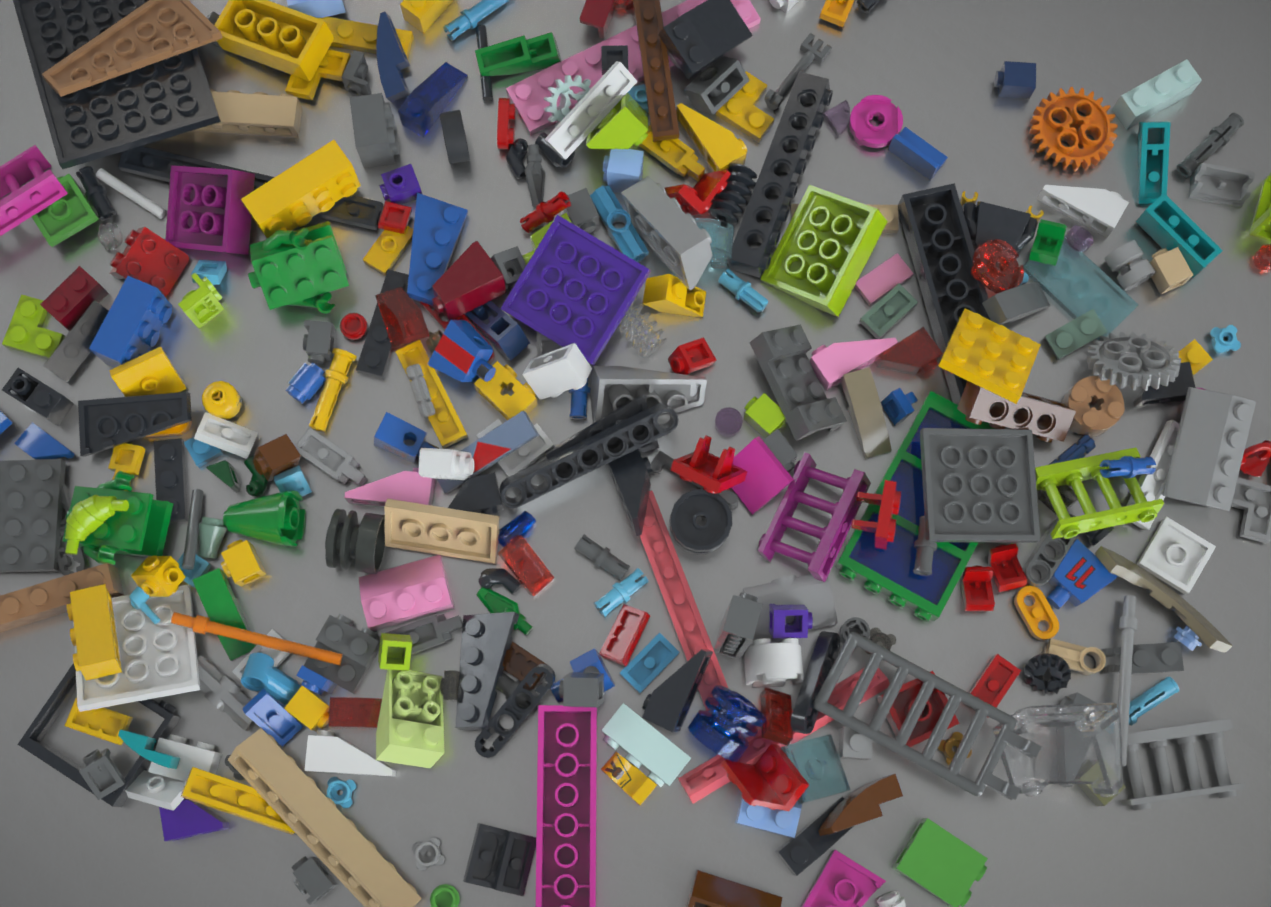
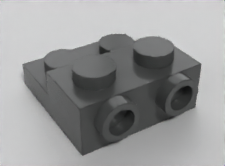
(357, 647)

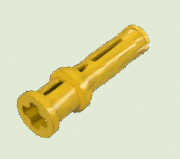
(335, 378)

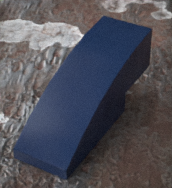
(391, 59)

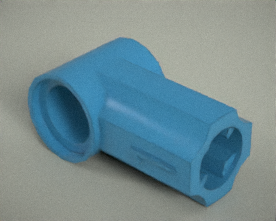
(262, 674)

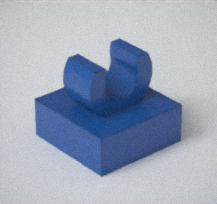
(898, 405)

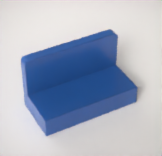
(917, 153)

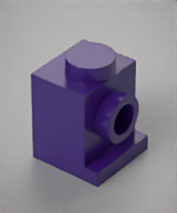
(797, 628)

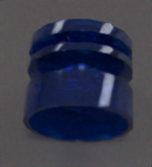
(724, 727)

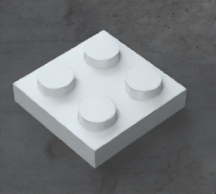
(1176, 555)

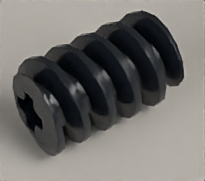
(727, 201)

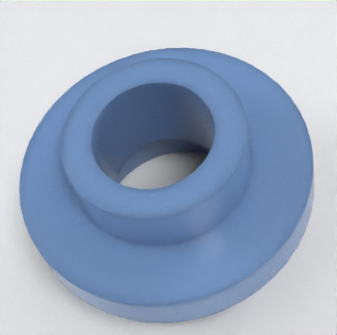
(1187, 637)

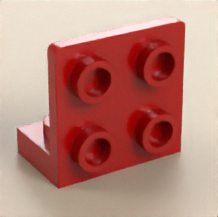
(698, 199)
(770, 782)

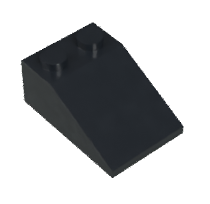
(704, 35)

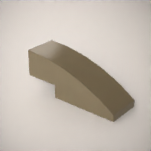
(866, 412)

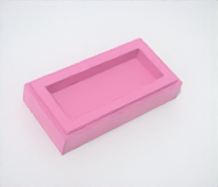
(883, 279)

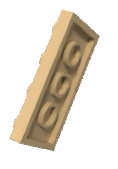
(441, 531)

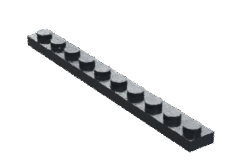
(158, 163)

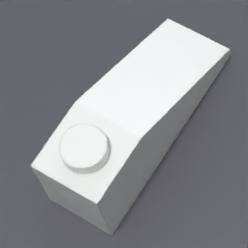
(1089, 206)
(336, 755)

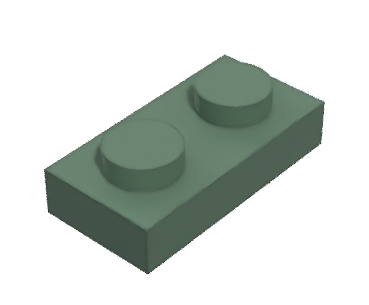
(888, 311)
(1075, 334)

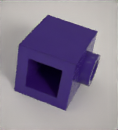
(400, 185)

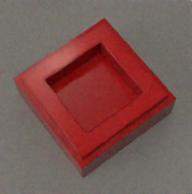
(394, 217)

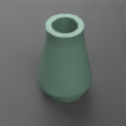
(210, 536)

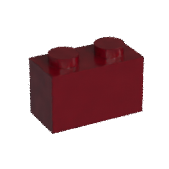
(73, 297)

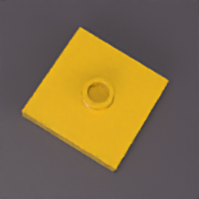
(148, 375)

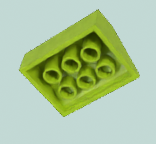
(824, 249)

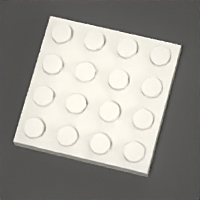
(153, 657)

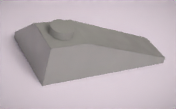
(618, 385)

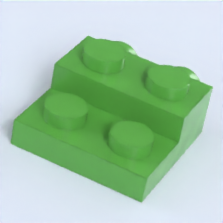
(65, 215)

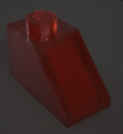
(401, 317)
(911, 354)

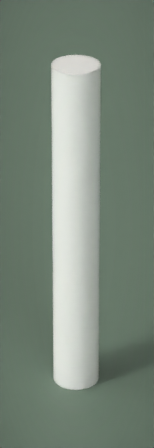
(131, 193)

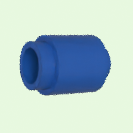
(305, 382)

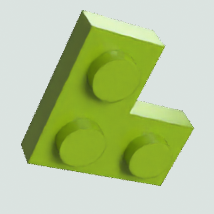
(26, 330)

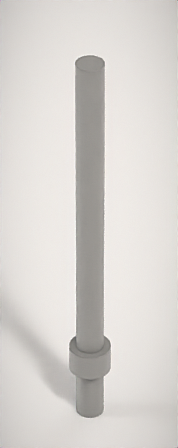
(1128, 626)

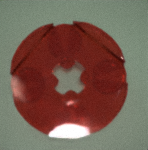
(987, 272)

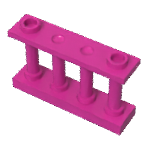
(31, 197)

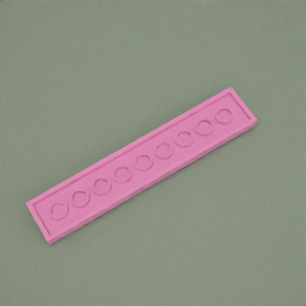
(530, 92)

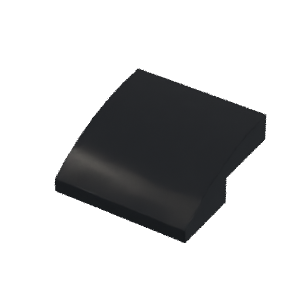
(500, 859)

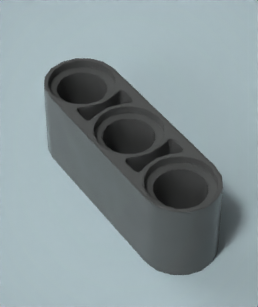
(1044, 563)

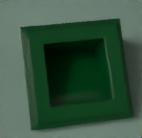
(226, 473)

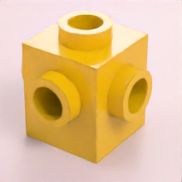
(158, 576)

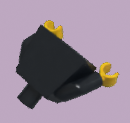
(994, 222)

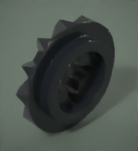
(1036, 668)

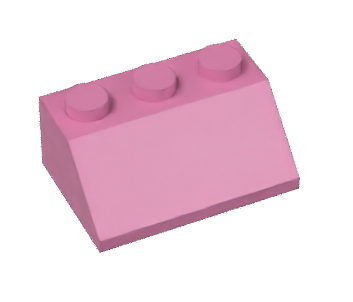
(405, 593)

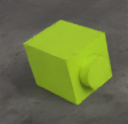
(764, 415)
(395, 651)

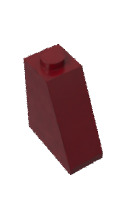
(468, 283)

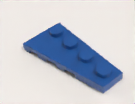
(433, 242)

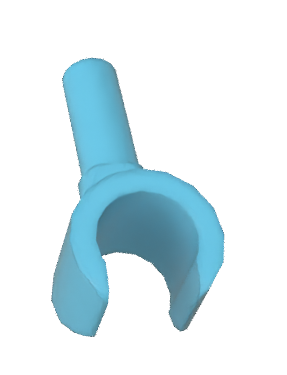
(138, 599)

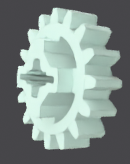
(565, 93)

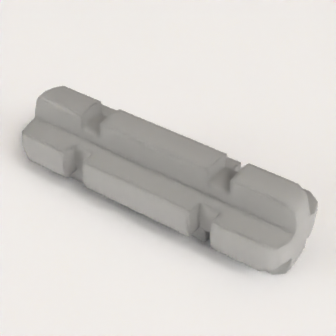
(420, 390)

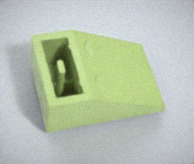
(411, 719)

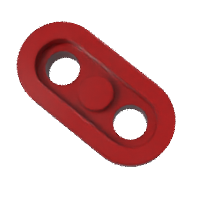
(505, 134)

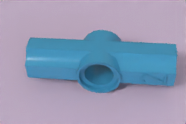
(610, 212)

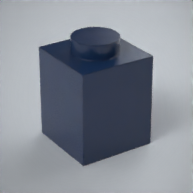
(1016, 80)

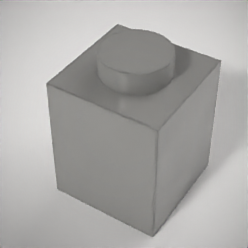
(854, 745)

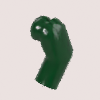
(258, 482)

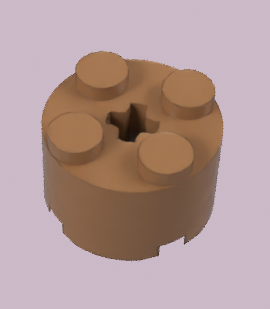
(1106, 403)

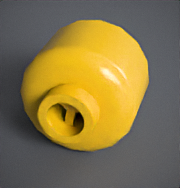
(221, 400)

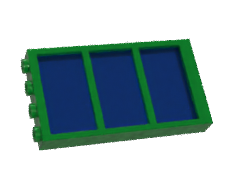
(892, 569)

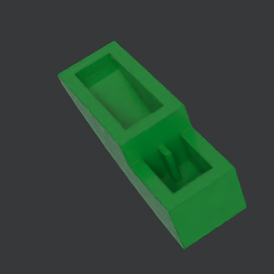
(518, 55)
(223, 609)

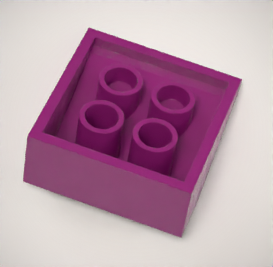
(208, 209)

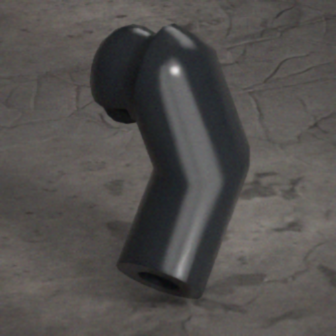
(516, 156)
(499, 576)

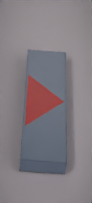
(496, 446)

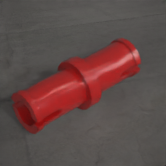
(545, 212)

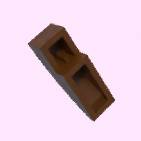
(862, 805)

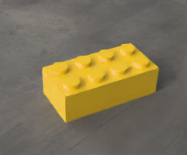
(274, 36)
(303, 190)

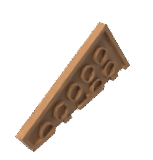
(139, 39)

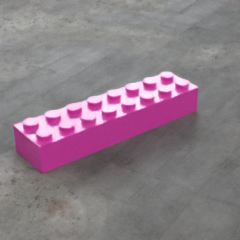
(566, 806)

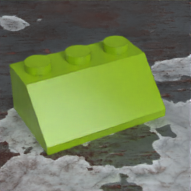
(620, 127)

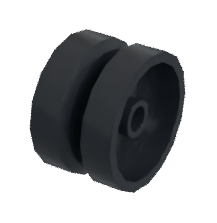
(698, 538)

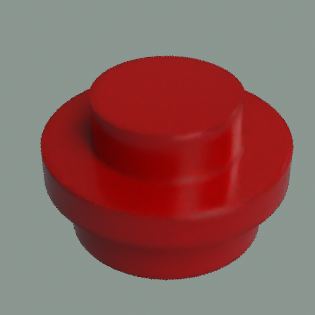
(353, 326)

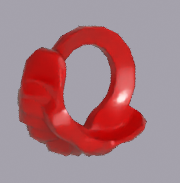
(1256, 459)

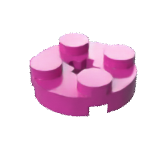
(870, 135)

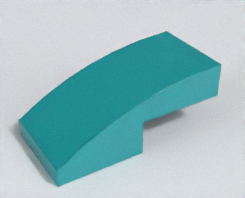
(144, 747)

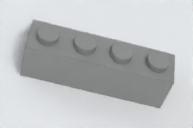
(668, 230)
(1209, 448)

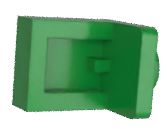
(1048, 242)

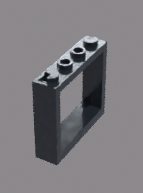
(35, 733)

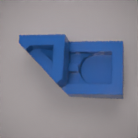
(41, 445)

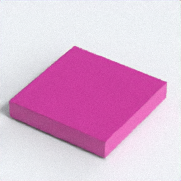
(764, 477)

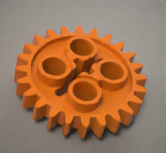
(1073, 129)

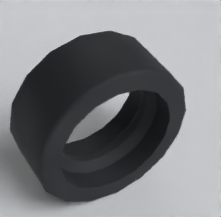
(454, 136)

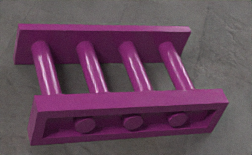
(831, 536)

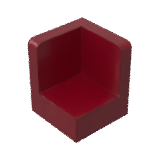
(598, 15)

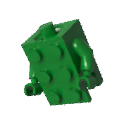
(299, 267)
(130, 532)

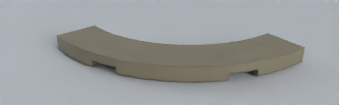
(1165, 595)

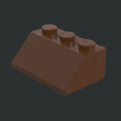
(719, 892)

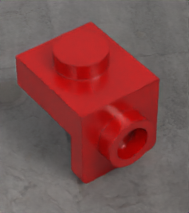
(1006, 567)
(977, 588)

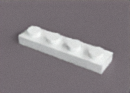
(591, 110)
(1154, 484)

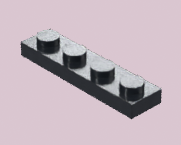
(377, 345)

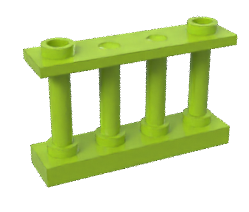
(1088, 468)

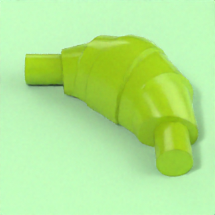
(88, 516)

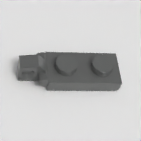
(429, 631)

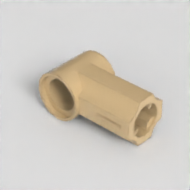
(1074, 656)

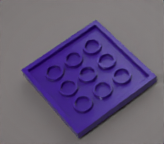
(575, 289)

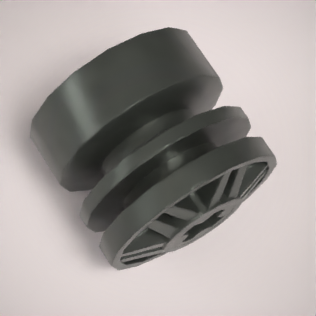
(352, 540)

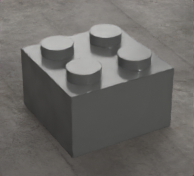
(374, 130)

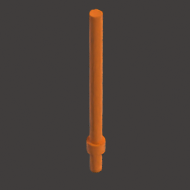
(203, 624)

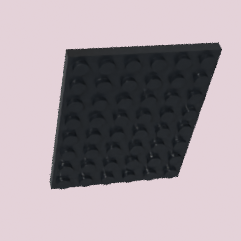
(118, 112)

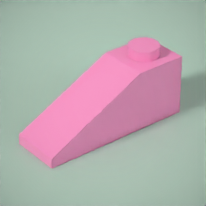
(846, 357)
(402, 486)

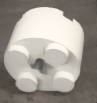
(773, 663)

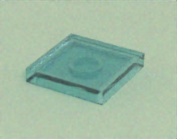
(820, 767)

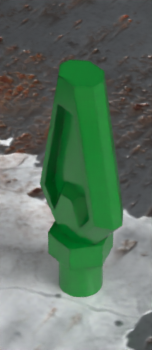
(499, 604)

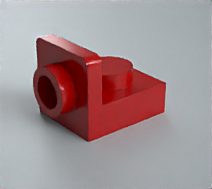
(691, 357)

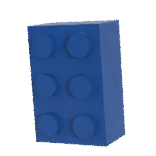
(131, 323)

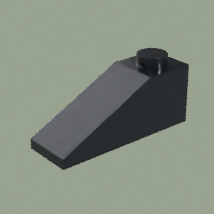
(633, 486)
(673, 698)
(808, 844)

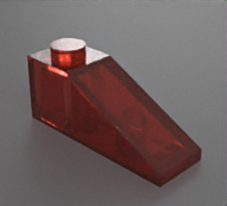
(354, 712)

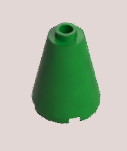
(269, 518)

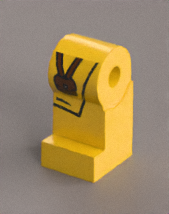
(628, 778)

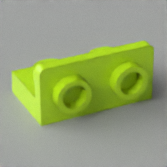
(203, 303)

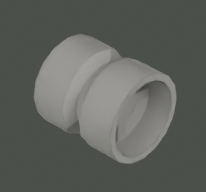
(1130, 266)

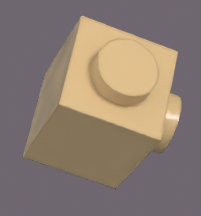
(1170, 269)

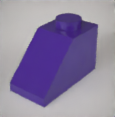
(190, 820)

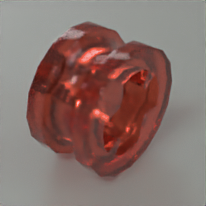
(1260, 263)

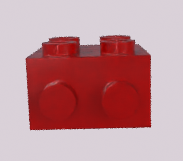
(149, 260)

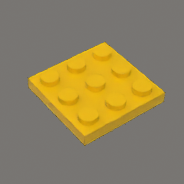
(990, 355)

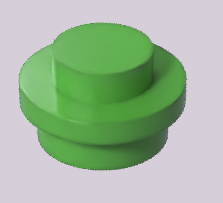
(444, 896)

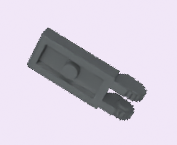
(1150, 658)

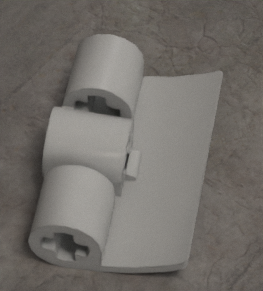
(795, 591)

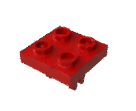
(709, 470)
(889, 505)

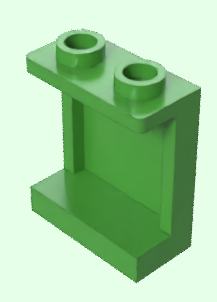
(941, 863)

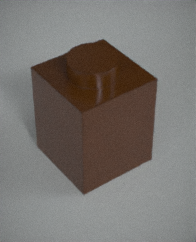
(276, 457)

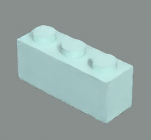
(1156, 94)
(645, 746)

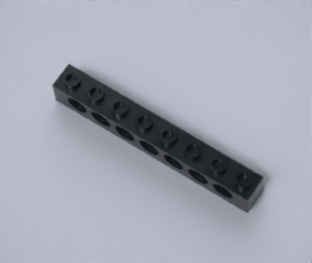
(805, 90)

